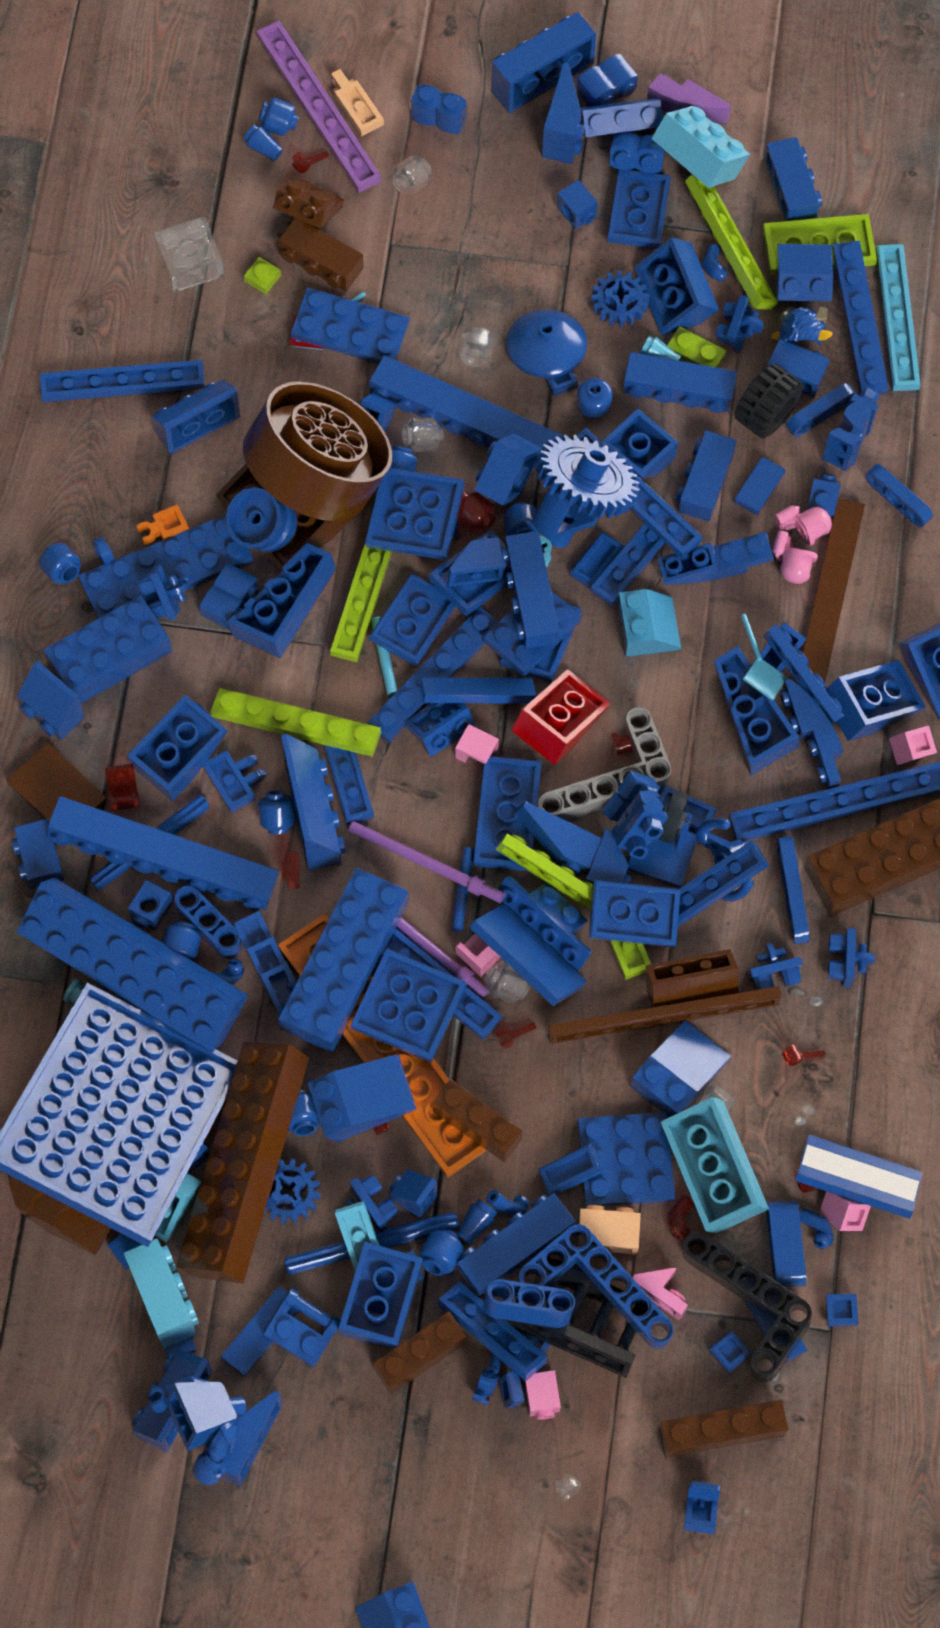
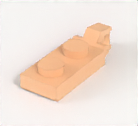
(356, 103)

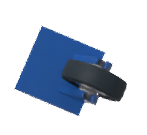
(673, 850)

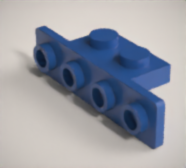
(549, 918)

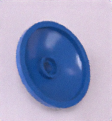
(546, 353)

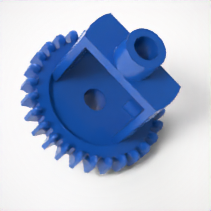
(582, 476)

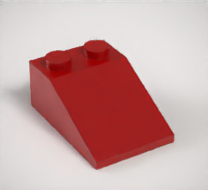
(560, 716)

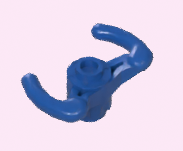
(721, 849)

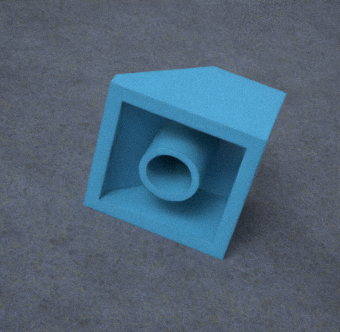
(647, 622)

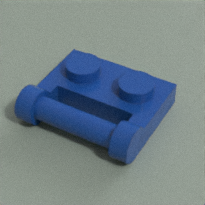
(294, 1335)

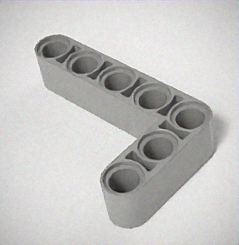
(588, 788)

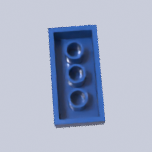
(537, 63)
(109, 649)

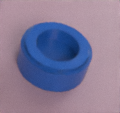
(102, 550)

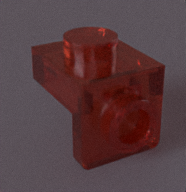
(122, 787)

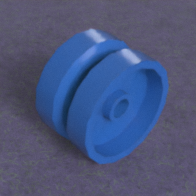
(260, 521)

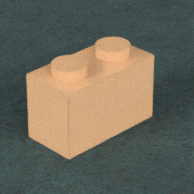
(614, 1229)

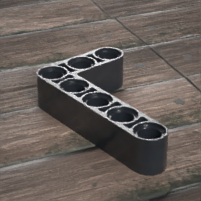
(754, 1295)

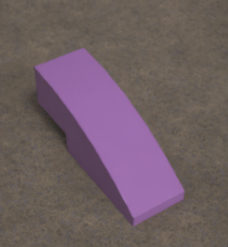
(677, 97)

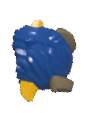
(803, 325)

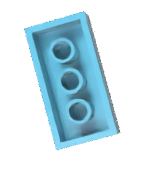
(714, 1165)

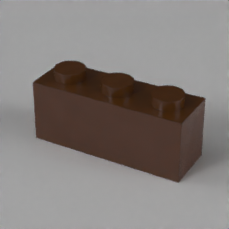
(320, 254)
(692, 978)
(477, 1120)
(419, 1352)

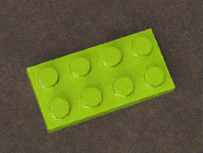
(820, 231)

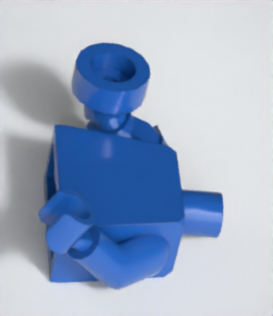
(202, 1416)

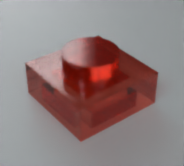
(291, 870)

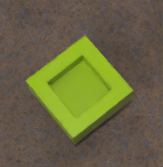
(262, 275)

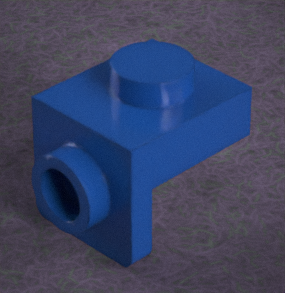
(825, 493)
(701, 1507)

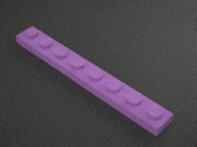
(319, 106)

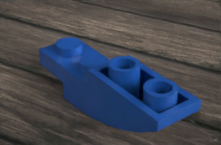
(716, 562)
(811, 721)

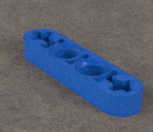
(792, 890)

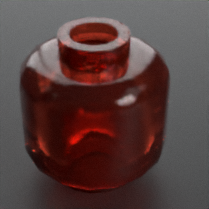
(476, 512)

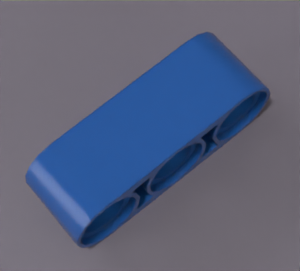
(213, 934)
(786, 1243)
(541, 1296)

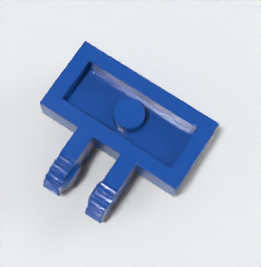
(230, 782)

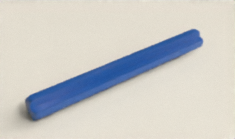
(171, 825)

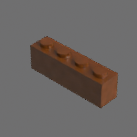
(723, 1428)

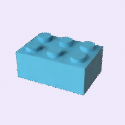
(701, 146)
(162, 1293)

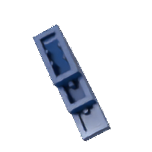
(266, 959)

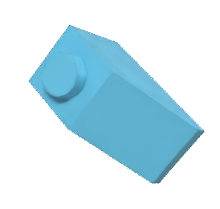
(179, 1207)

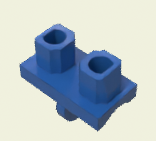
(743, 323)
(167, 602)
(789, 968)
(845, 969)
(363, 1191)

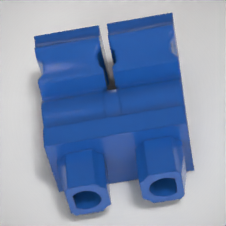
(858, 420)
(637, 814)

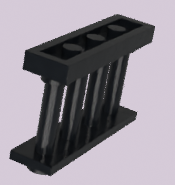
(582, 1344)

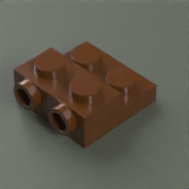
(307, 202)

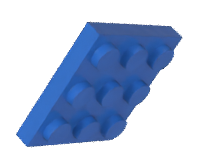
(415, 513)
(408, 1005)
(633, 1159)

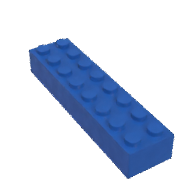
(132, 964)

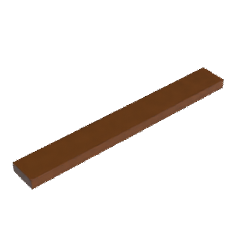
(832, 585)
(664, 1015)

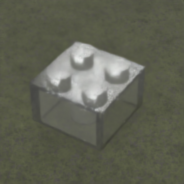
(189, 254)

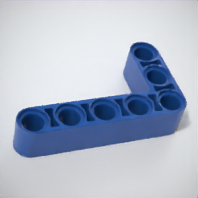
(602, 1279)

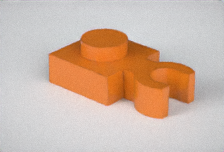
(165, 524)

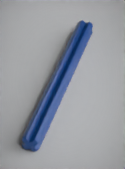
(385, 1238)

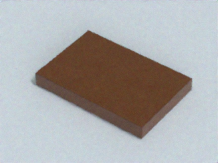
(47, 778)

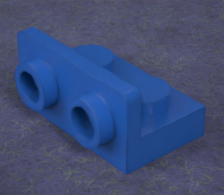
(440, 725)

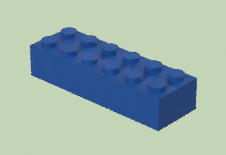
(344, 960)

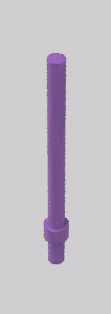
(475, 885)
(447, 962)

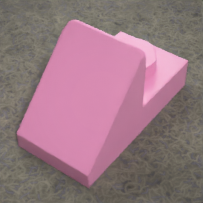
(654, 1286)

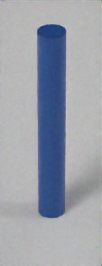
(462, 891)

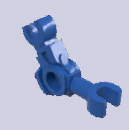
(488, 1380)

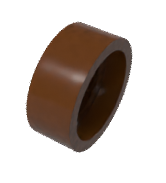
(317, 451)

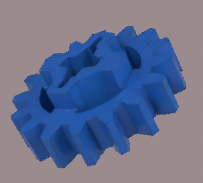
(633, 296)
(298, 1185)

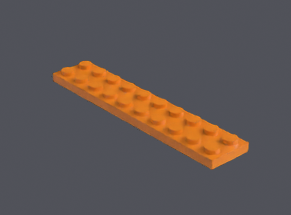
(426, 1080)

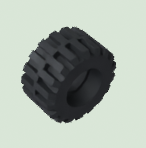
(768, 401)

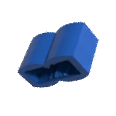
(607, 81)
(436, 108)
(637, 152)
(228, 595)

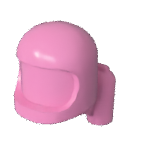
(809, 524)
(795, 562)

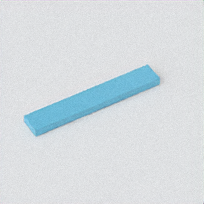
(898, 317)

